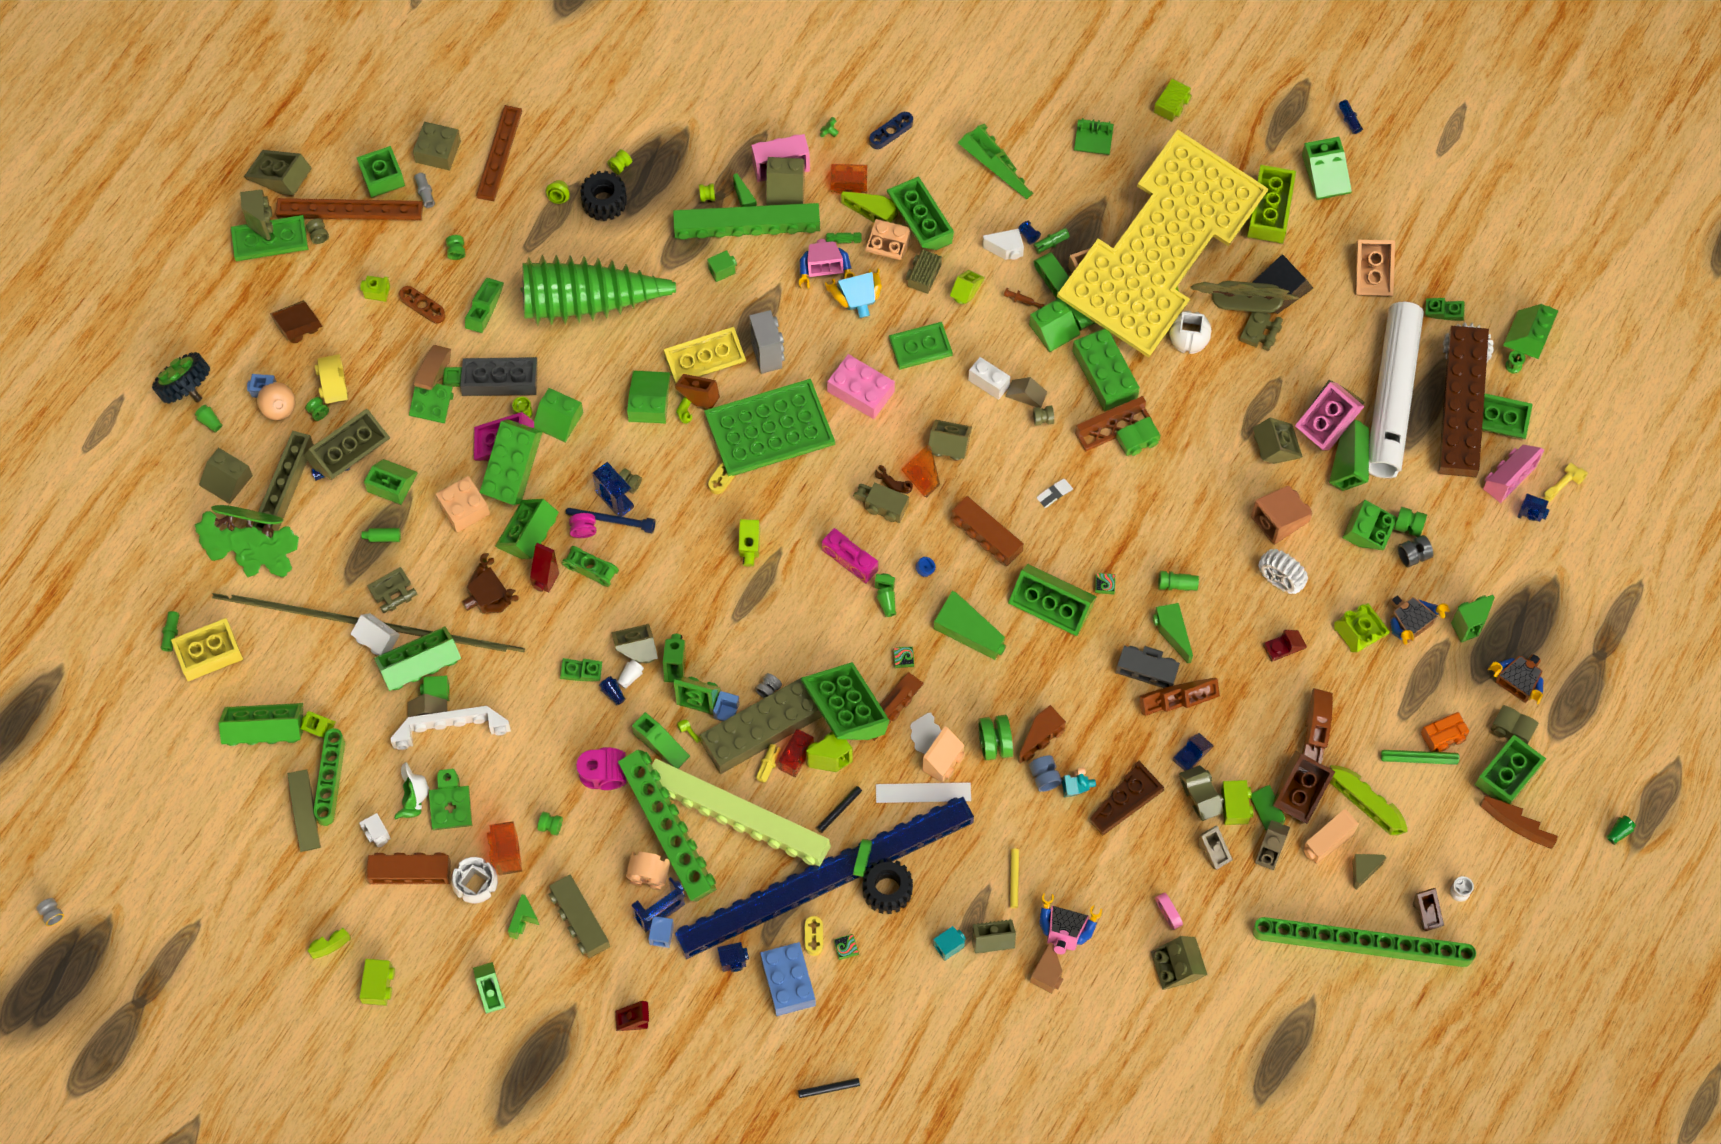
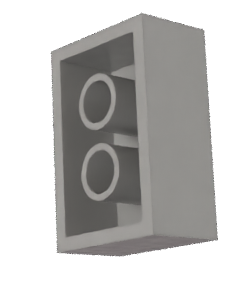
(766, 341)

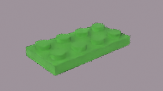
(287, 237)

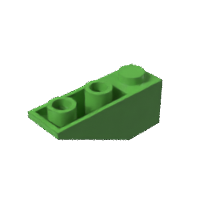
(659, 740)

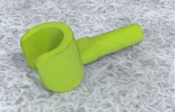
(685, 725)

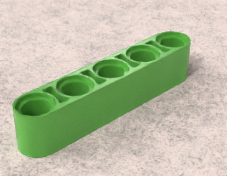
(1055, 278)
(329, 767)

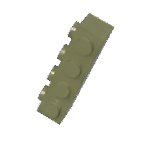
(579, 916)

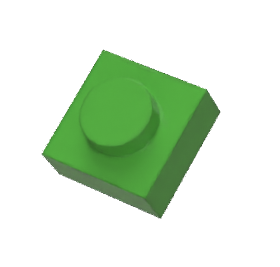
(884, 581)

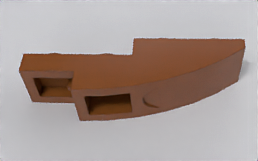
(1318, 724)

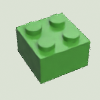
(380, 171)

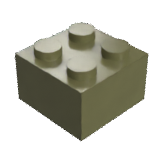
(437, 146)

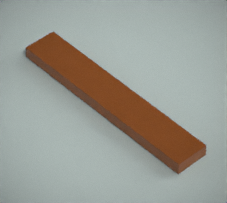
(499, 153)

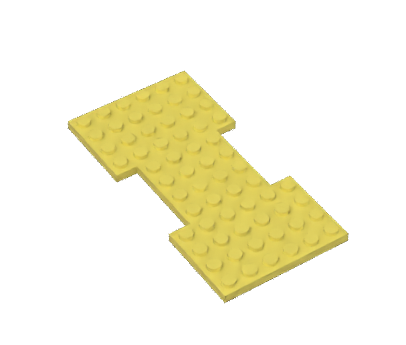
(1136, 282)

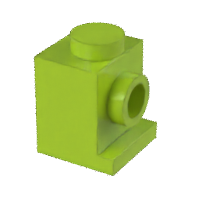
(375, 288)
(310, 722)

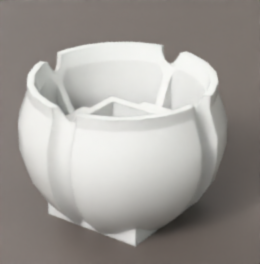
(1190, 340)
(465, 872)

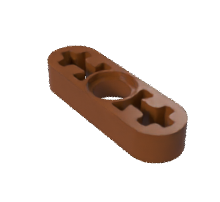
(418, 297)

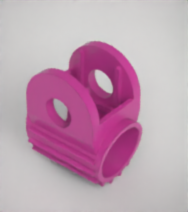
(607, 770)

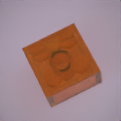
(504, 848)

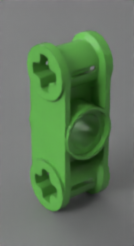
(601, 571)

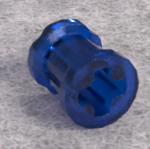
(1029, 232)

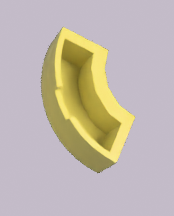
(332, 379)

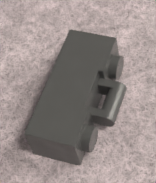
(1148, 669)

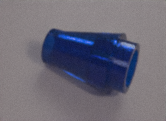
(612, 690)

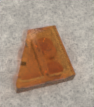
(923, 471)

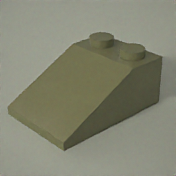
(279, 171)

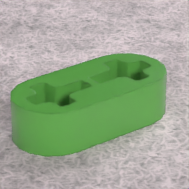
(862, 858)

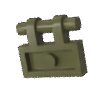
(1255, 328)
(388, 586)

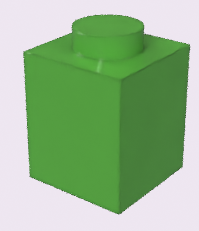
(722, 265)
(436, 686)

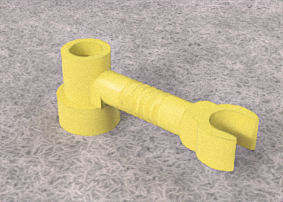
(1573, 473)

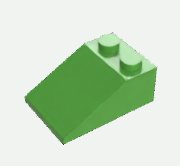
(648, 397)
(696, 694)

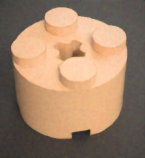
(647, 869)

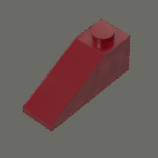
(544, 568)

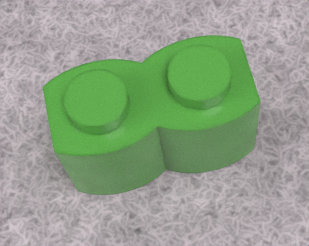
(1138, 436)

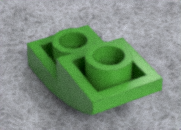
(1449, 310)
(581, 670)

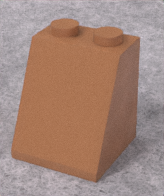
(1280, 513)

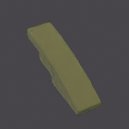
(303, 810)

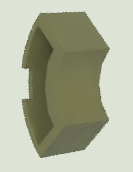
(1199, 786)

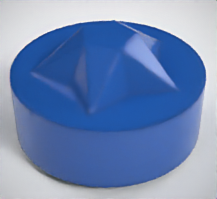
(925, 566)

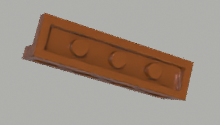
(1107, 420)

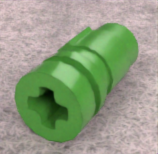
(1177, 581)

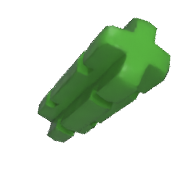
(844, 237)

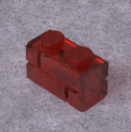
(795, 753)

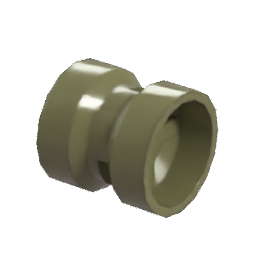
(317, 231)
(1043, 415)
(632, 480)

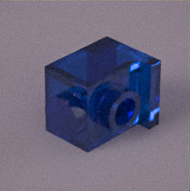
(1534, 508)

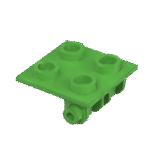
(1094, 136)
(431, 403)

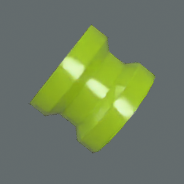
(707, 192)

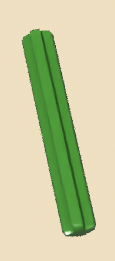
(1420, 757)

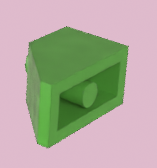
(489, 987)

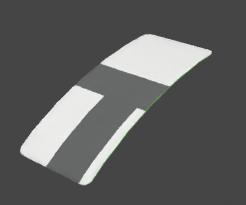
(1054, 492)

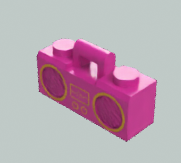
(850, 555)

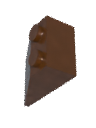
(1302, 786)

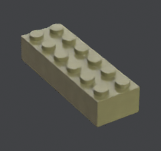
(760, 726)

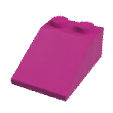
(486, 434)

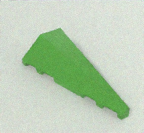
(992, 156)

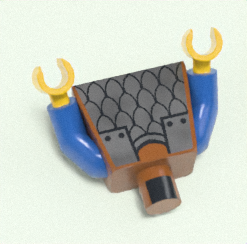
(1520, 677)

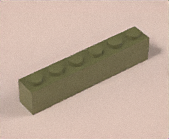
(285, 478)

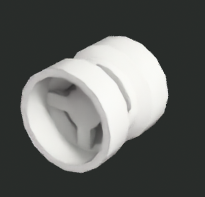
(1464, 885)

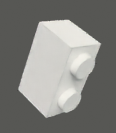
(989, 378)
(374, 634)

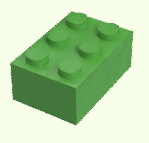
(1510, 771)

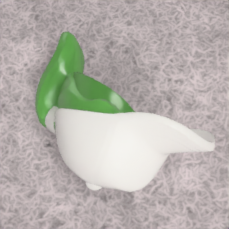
(415, 793)

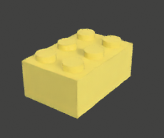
(207, 649)

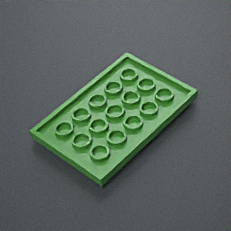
(769, 427)

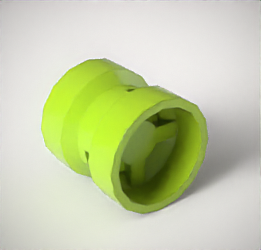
(619, 161)
(522, 404)

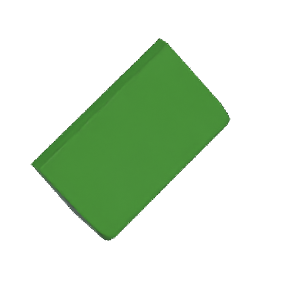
(1263, 802)

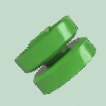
(992, 737)

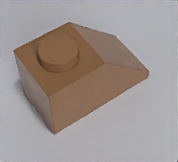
(1048, 971)

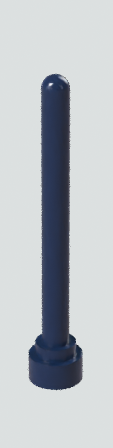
(647, 525)

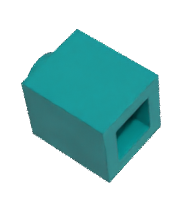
(949, 942)

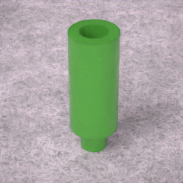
(382, 534)

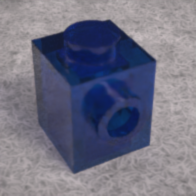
(733, 957)

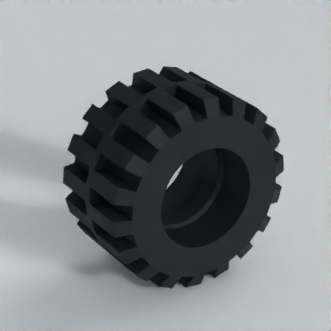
(607, 207)
(883, 901)

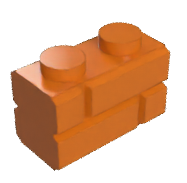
(1445, 732)

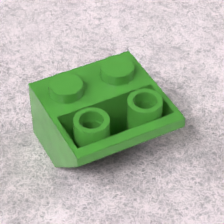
(390, 481)
(1369, 526)
(1471, 617)

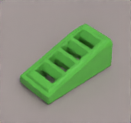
(744, 195)

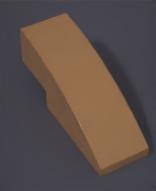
(433, 367)

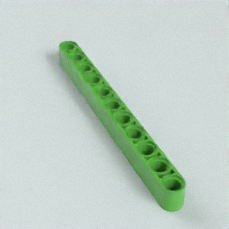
(1373, 939)

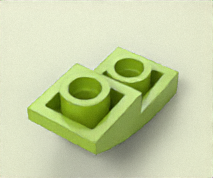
(322, 947)

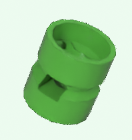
(1410, 522)

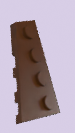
(1132, 794)

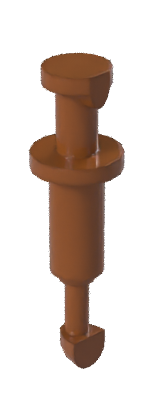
(1022, 298)

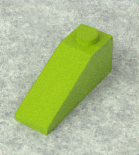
(870, 206)

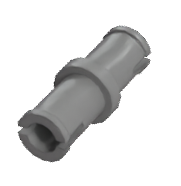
(424, 190)

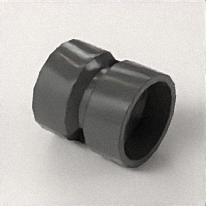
(1417, 550)

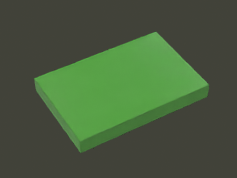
(920, 345)

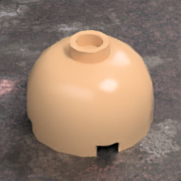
(276, 401)

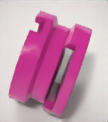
(582, 525)

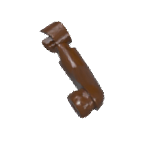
(899, 486)

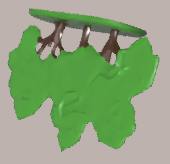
(250, 544)

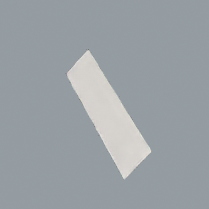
(922, 792)

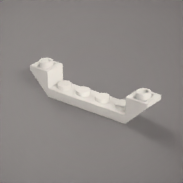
(403, 736)

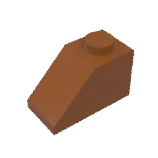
(698, 390)

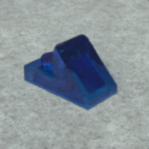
(1192, 752)

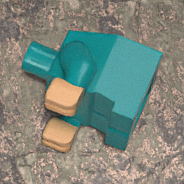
(1077, 784)

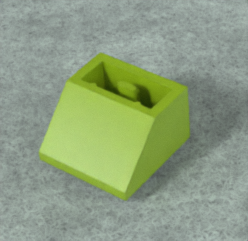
(829, 754)

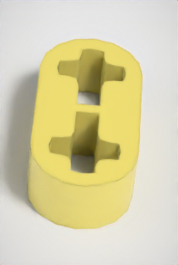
(725, 480)
(818, 935)

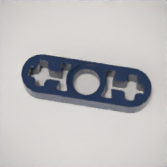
(894, 123)

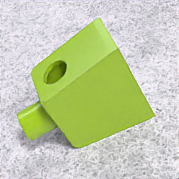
(749, 535)

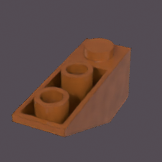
(1044, 728)

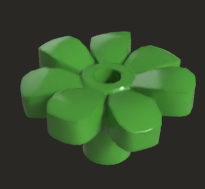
(829, 128)

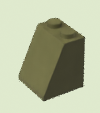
(785, 181)

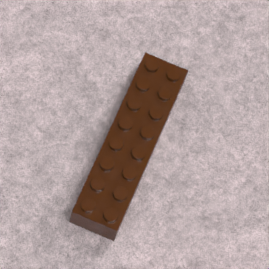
(1463, 401)

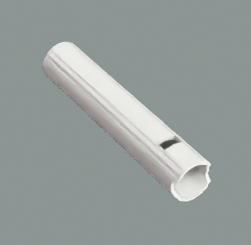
(1395, 389)

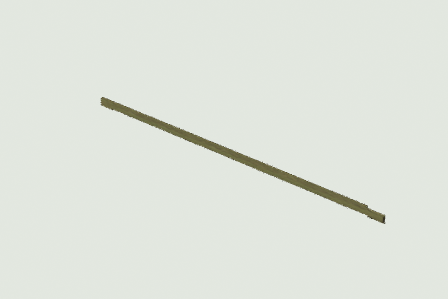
(353, 620)

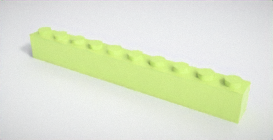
(742, 815)

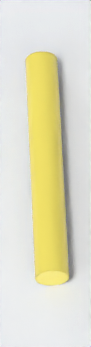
(1014, 878)

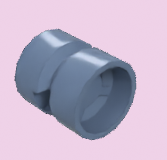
(1045, 773)

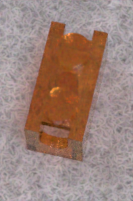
(849, 178)

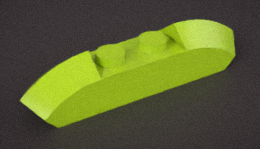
(1370, 803)

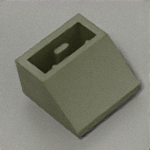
(257, 212)
(1179, 962)

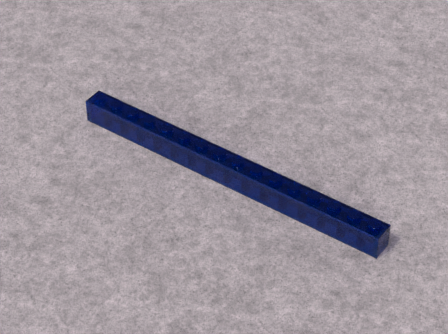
(820, 880)

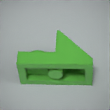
(522, 913)

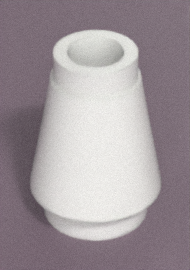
(630, 673)

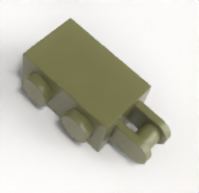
(883, 501)

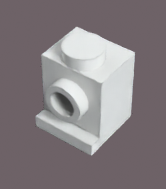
(375, 830)

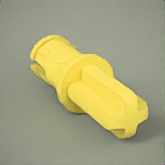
(768, 763)

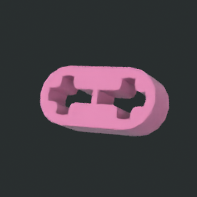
(1169, 911)

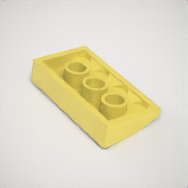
(705, 354)

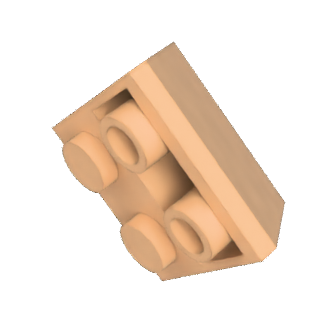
(889, 239)

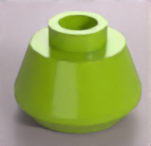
(557, 192)

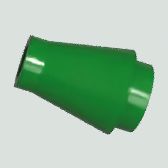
(1621, 829)

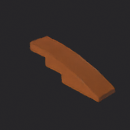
(1179, 695)
(1511, 817)

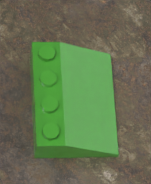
(847, 703)

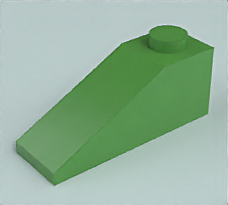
(1173, 629)

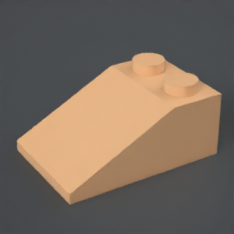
(1375, 267)

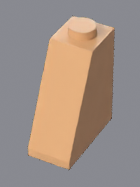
(1330, 836)

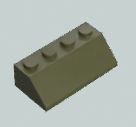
(347, 445)

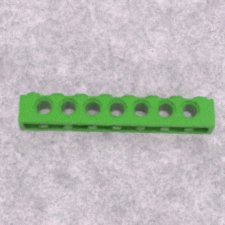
(630, 766)

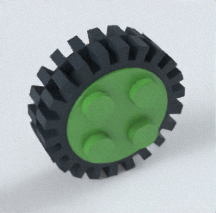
(181, 378)

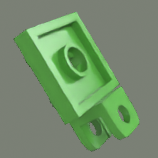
(448, 793)

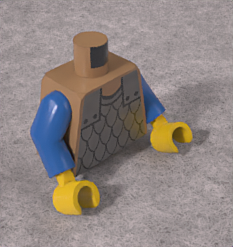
(1414, 617)

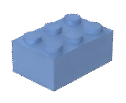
(788, 979)

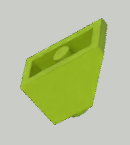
(966, 286)

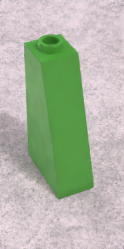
(1351, 457)
(968, 627)

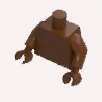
(487, 590)

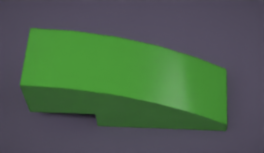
(483, 305)

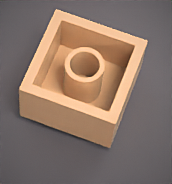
(462, 504)

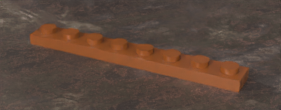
(349, 209)

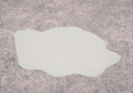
(924, 732)

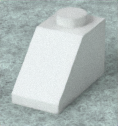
(1004, 244)

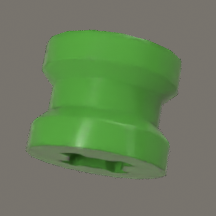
(317, 408)

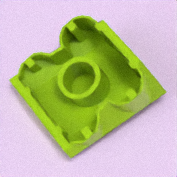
(1360, 627)

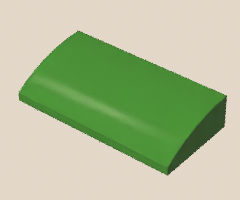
(1506, 416)

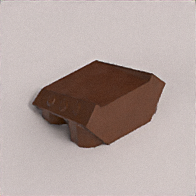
(296, 321)

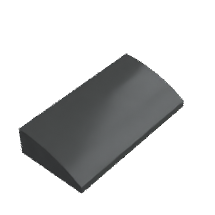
(499, 376)

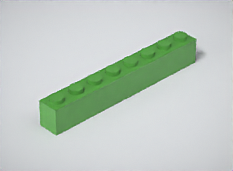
(746, 221)

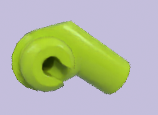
(682, 411)

